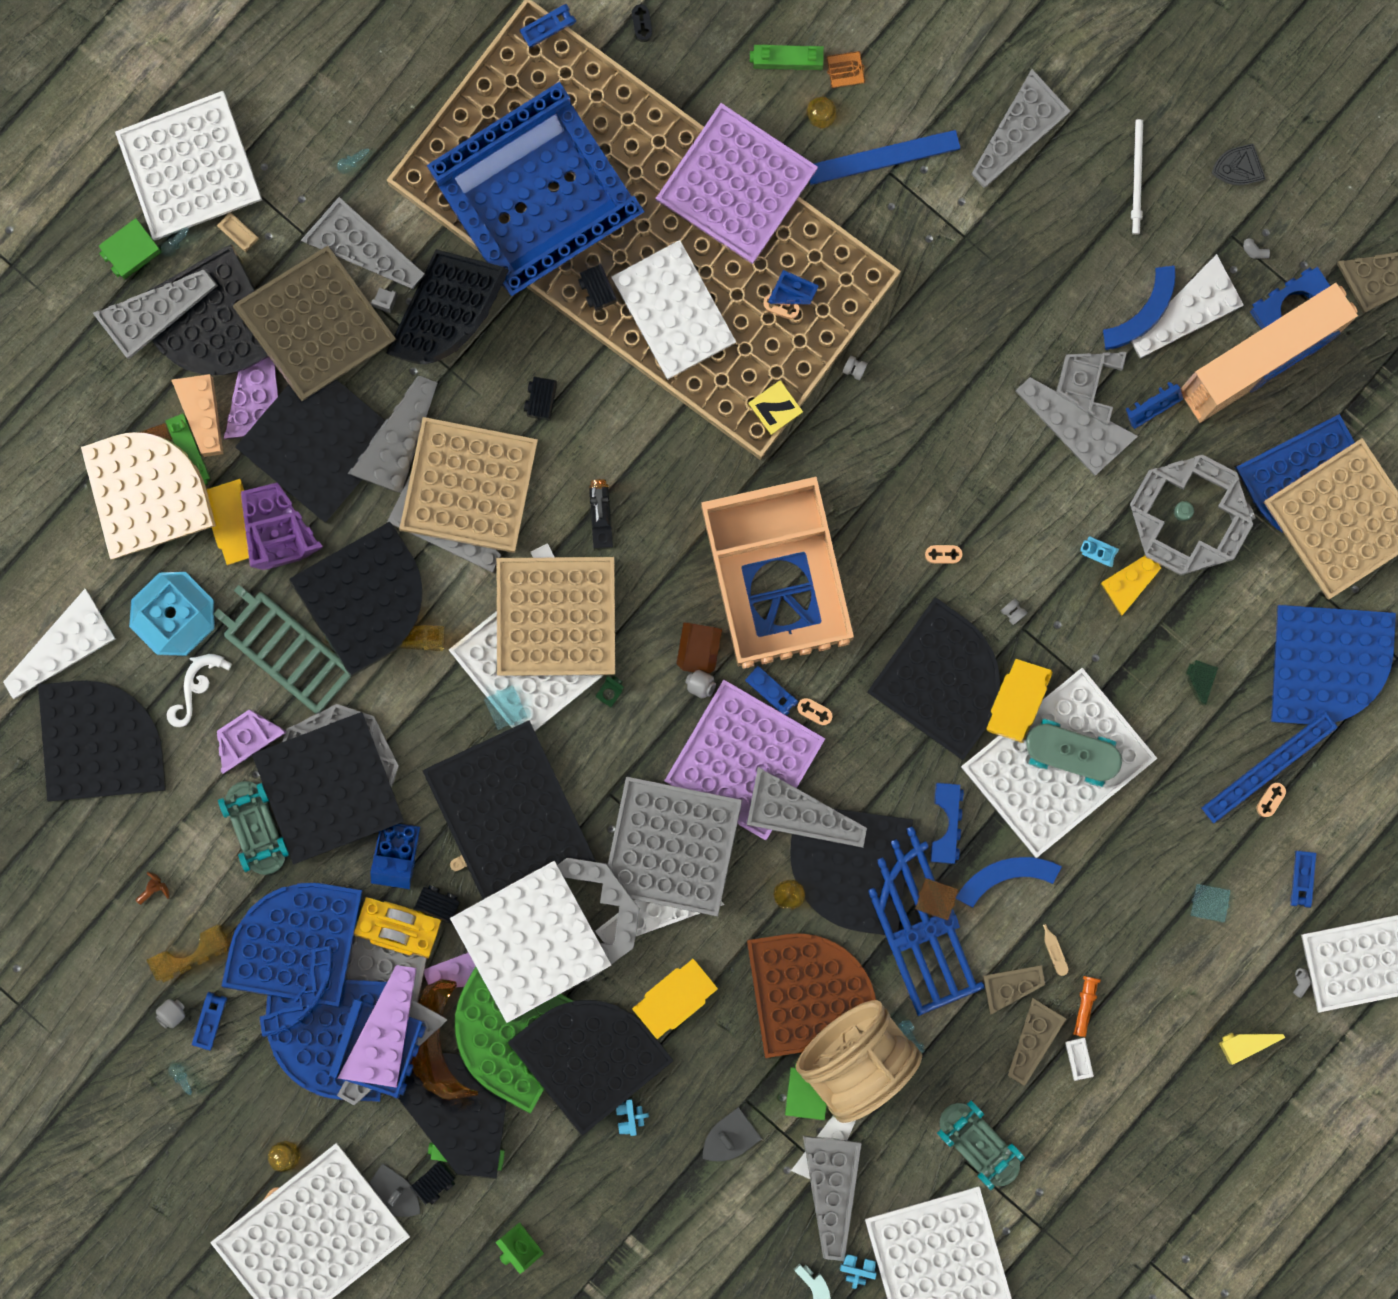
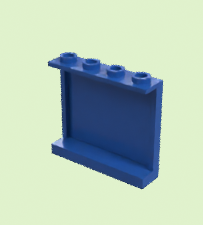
(355, 1023)

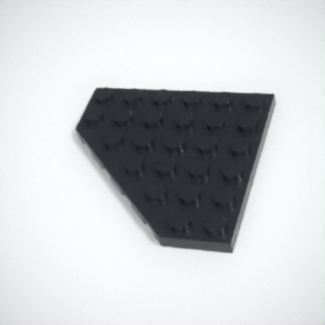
(462, 1129)

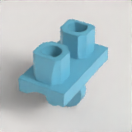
(1099, 551)
(630, 1127)
(867, 1271)

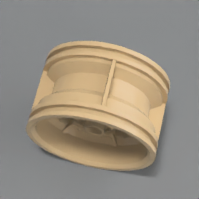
(859, 1061)

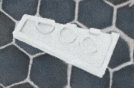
(832, 1130)

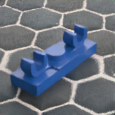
(1154, 405)

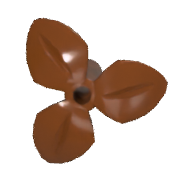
(153, 886)

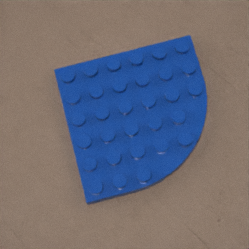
(1292, 460)
(1329, 662)
(276, 938)
(311, 1045)

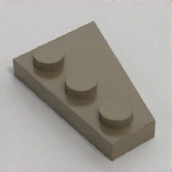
(1011, 985)

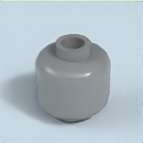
(700, 684)
(170, 1013)

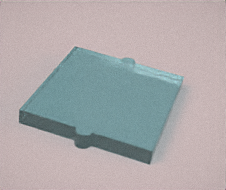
(505, 707)
(1210, 903)

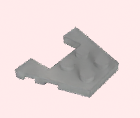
(1080, 381)

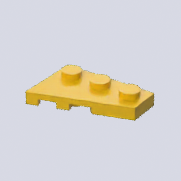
(1130, 582)

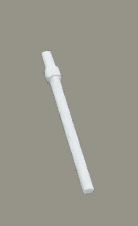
(1137, 213)

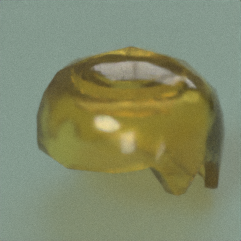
(821, 112)
(789, 894)
(283, 1156)

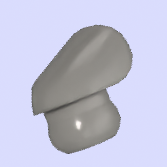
(1253, 251)
(1303, 982)

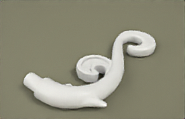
(189, 686)

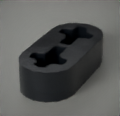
(646, 22)

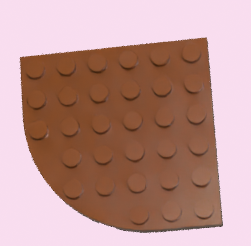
(802, 988)

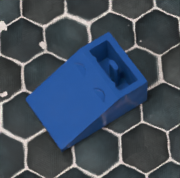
(395, 856)

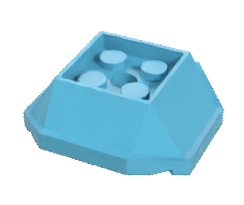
(187, 628)

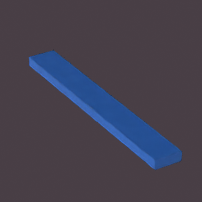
(885, 157)
(1269, 767)

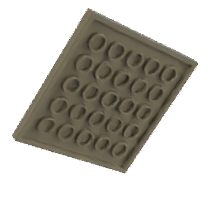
(314, 323)

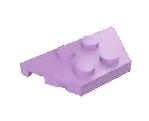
(244, 737)

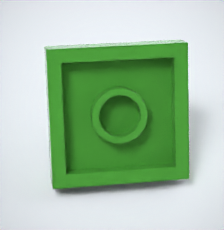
(518, 1248)

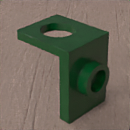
(614, 684)

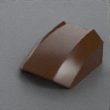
(698, 648)

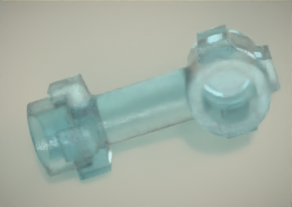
(907, 1028)

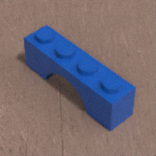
(1308, 285)
(948, 798)

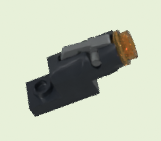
(600, 514)

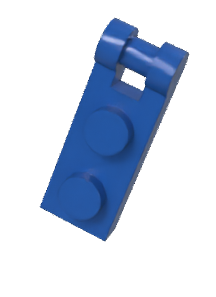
(547, 26)
(771, 690)
(1303, 878)
(209, 1022)

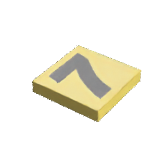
(775, 407)

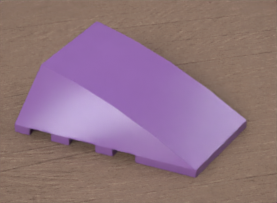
(274, 528)

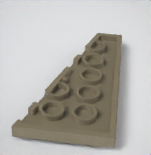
(1372, 279)

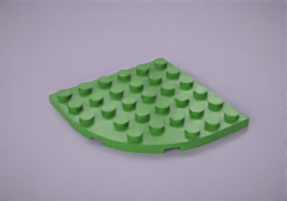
(483, 1045)

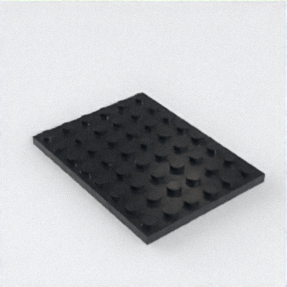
(506, 809)

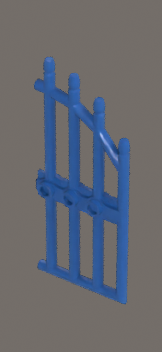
(921, 932)

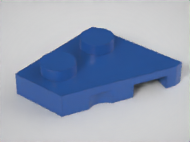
(792, 290)

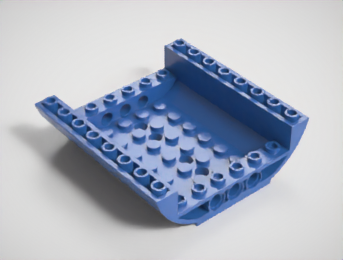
(515, 165)

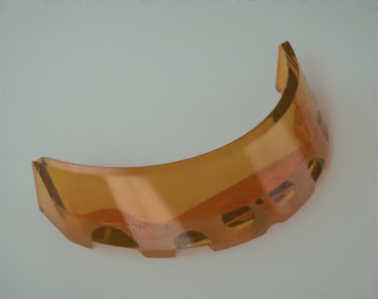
(429, 1062)

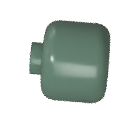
(1183, 511)

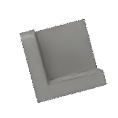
(385, 300)

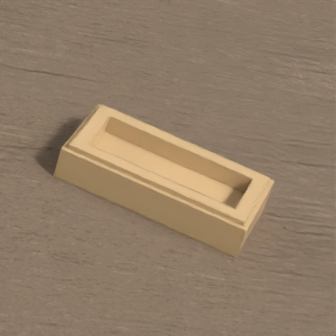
(237, 232)

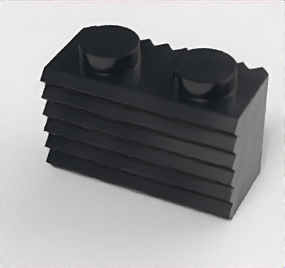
(598, 287)
(541, 398)
(437, 904)
(433, 1182)

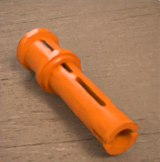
(1087, 997)

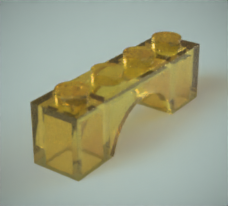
(211, 942)

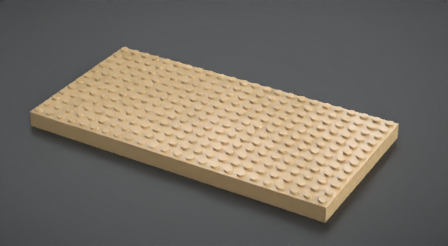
(644, 144)

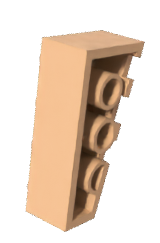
(201, 411)

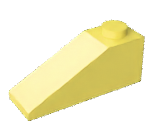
(1241, 1046)

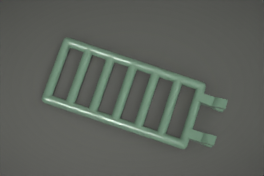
(274, 671)

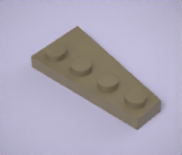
(1036, 1038)

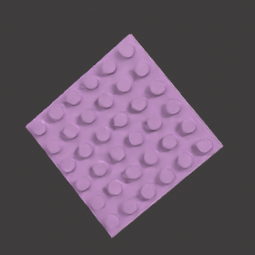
(736, 183)
(735, 740)

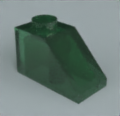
(1201, 680)

